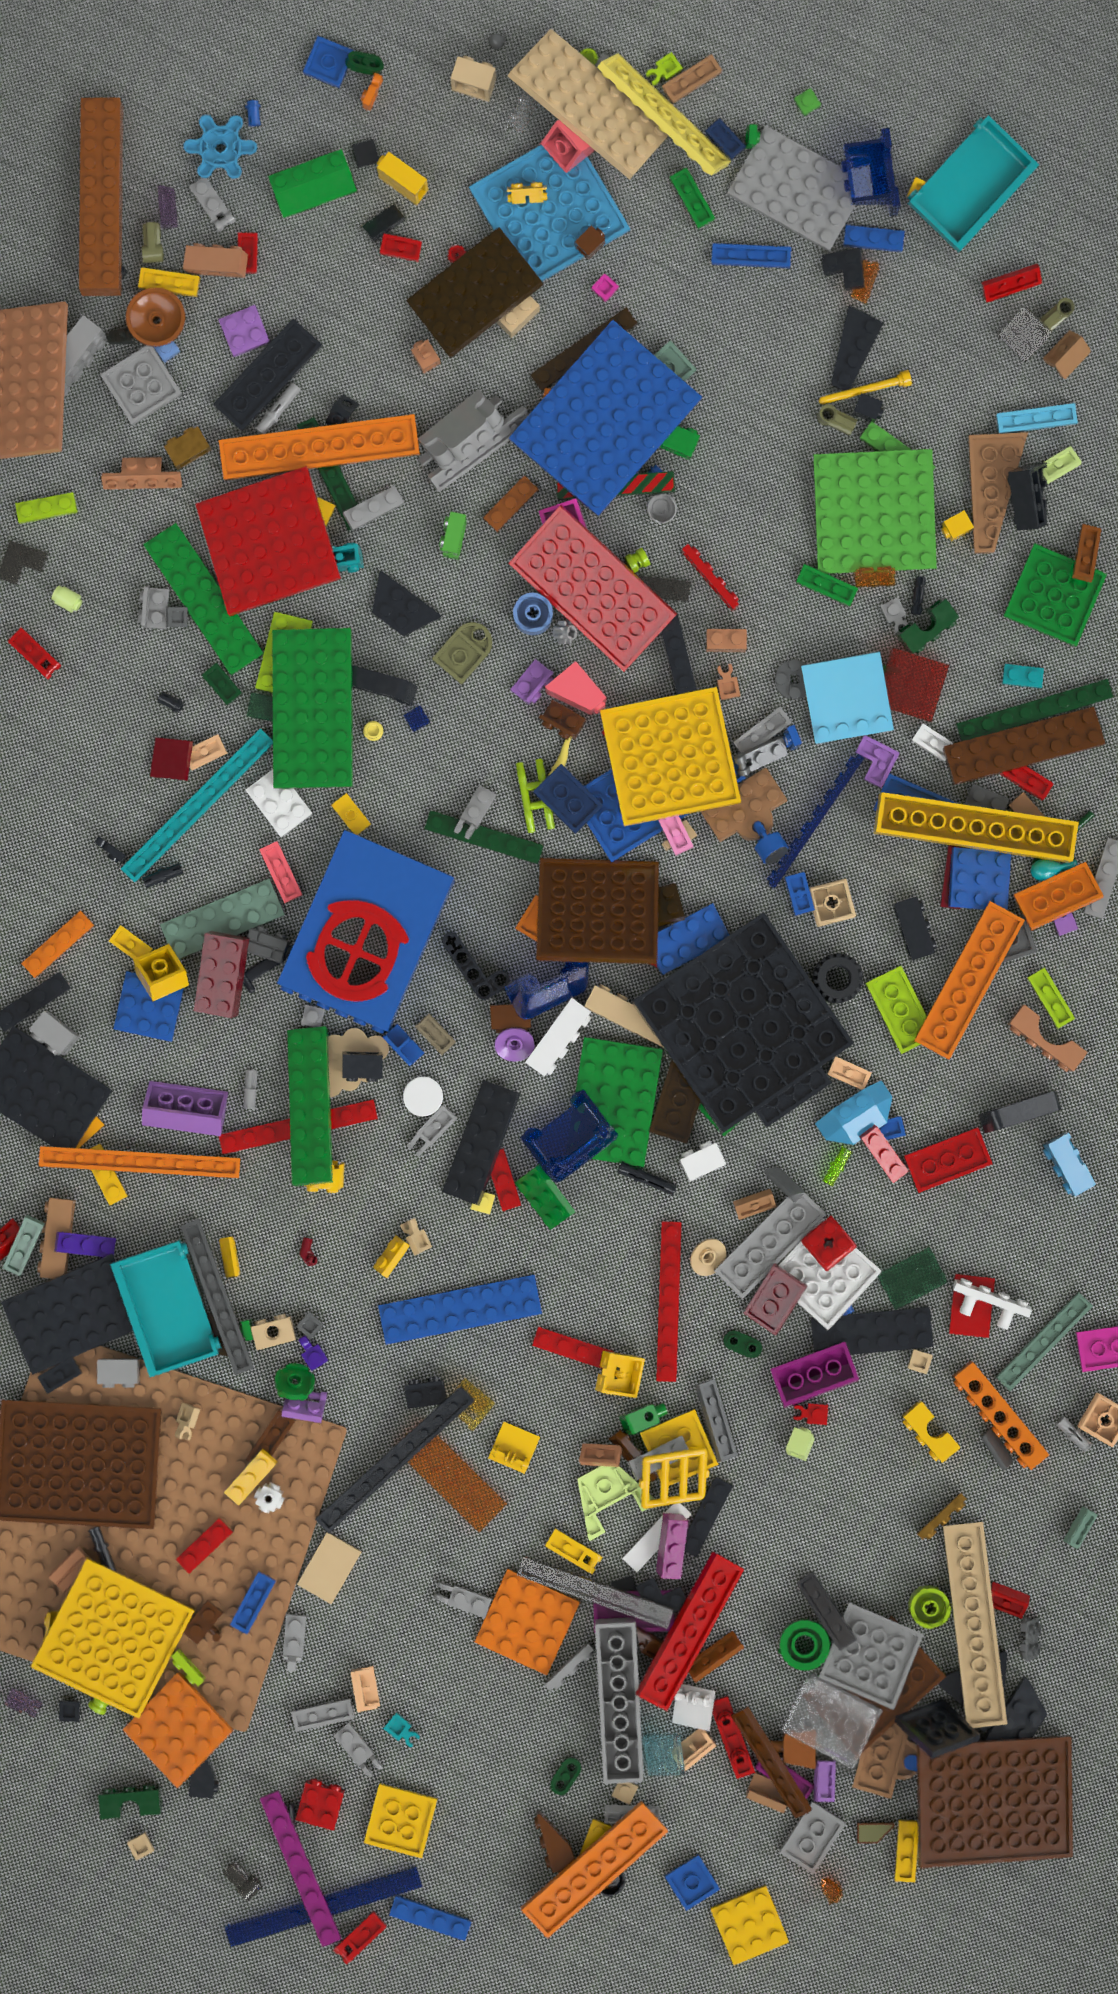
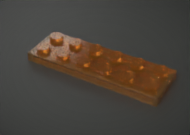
(457, 1483)

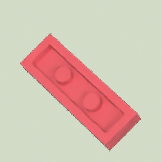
(281, 872)

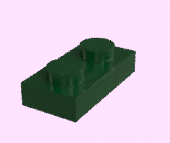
(221, 684)

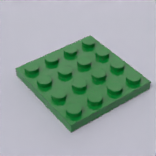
(1051, 599)

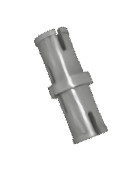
(1074, 1434)

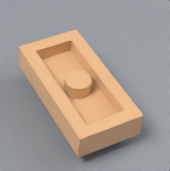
(207, 752)
(849, 1073)

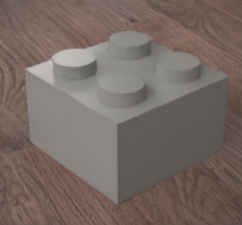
(54, 1033)

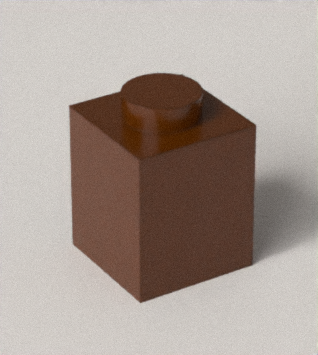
(590, 242)

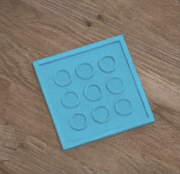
(847, 697)

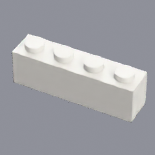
(558, 1037)

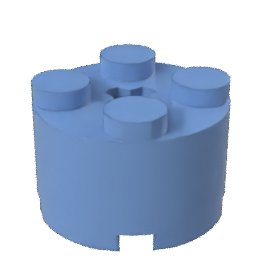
(540, 605)

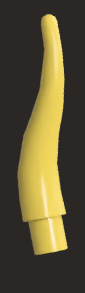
(562, 756)

